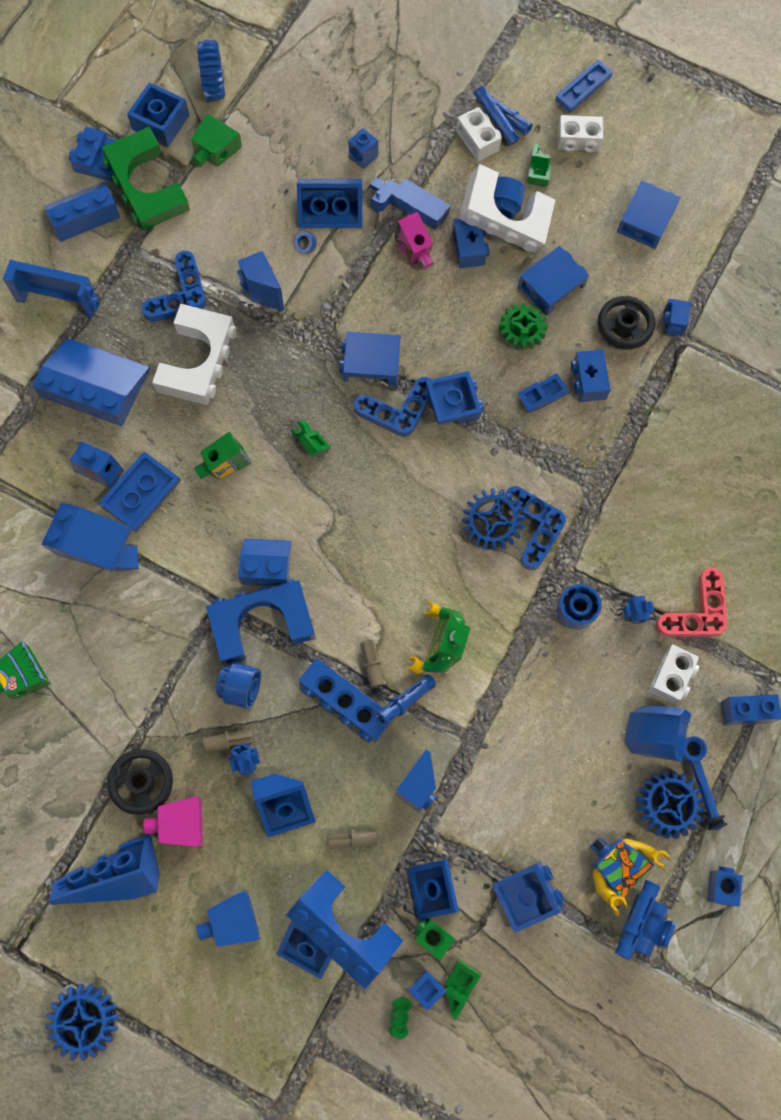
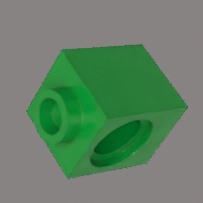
(445, 941)

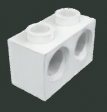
(580, 133)
(478, 134)
(670, 672)

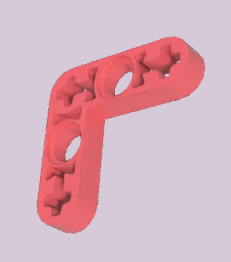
(707, 613)

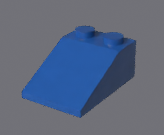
(86, 537)

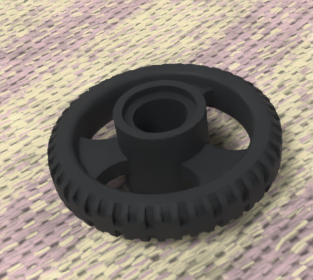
(623, 330)
(118, 774)

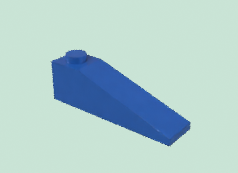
(121, 876)

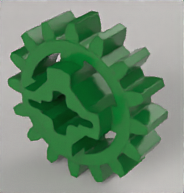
(513, 327)

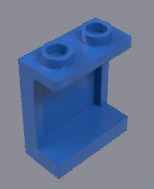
(648, 214)
(552, 279)
(371, 356)

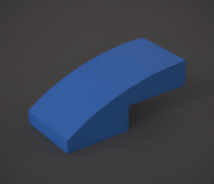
(544, 393)

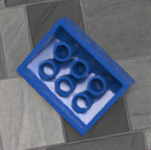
(91, 381)

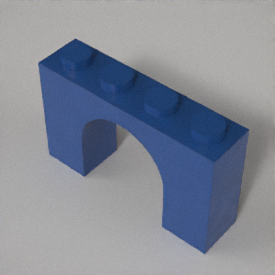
(227, 617)
(357, 957)

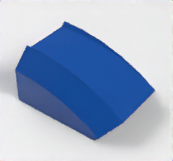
(658, 732)

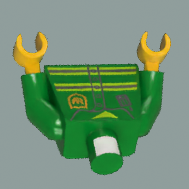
(447, 642)

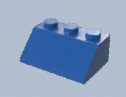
(329, 203)
(82, 211)

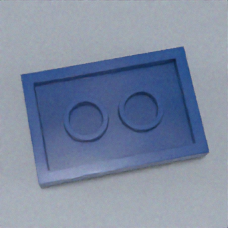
(140, 491)

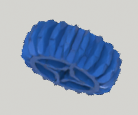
(211, 70)
(504, 523)
(674, 812)
(82, 1011)

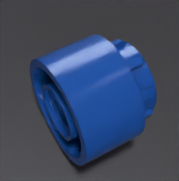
(509, 196)
(587, 597)
(239, 685)

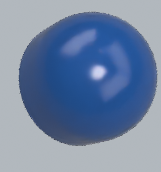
(312, 242)

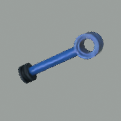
(715, 821)

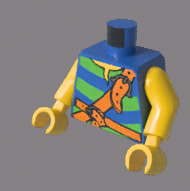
(622, 867)

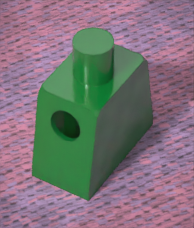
(214, 142)

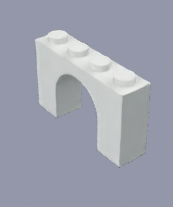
(481, 211)
(199, 382)

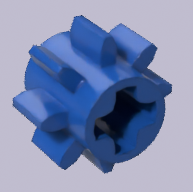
(638, 609)
(244, 759)

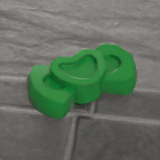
(399, 1018)

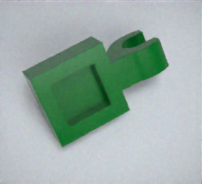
(312, 441)

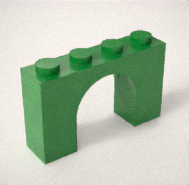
(147, 208)

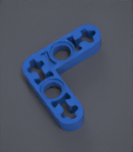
(188, 292)
(397, 416)
(543, 520)

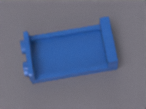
(27, 278)

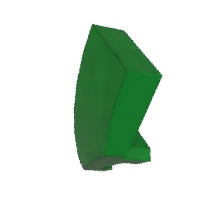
(539, 168)
(460, 985)

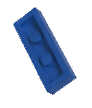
(583, 86)

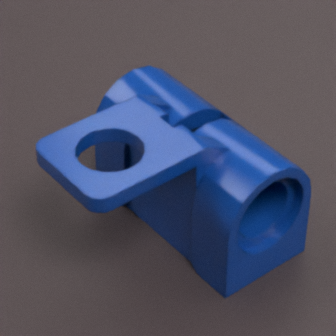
(655, 931)

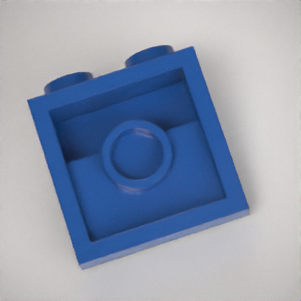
(88, 153)
(454, 398)
(529, 896)

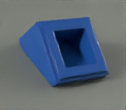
(128, 559)

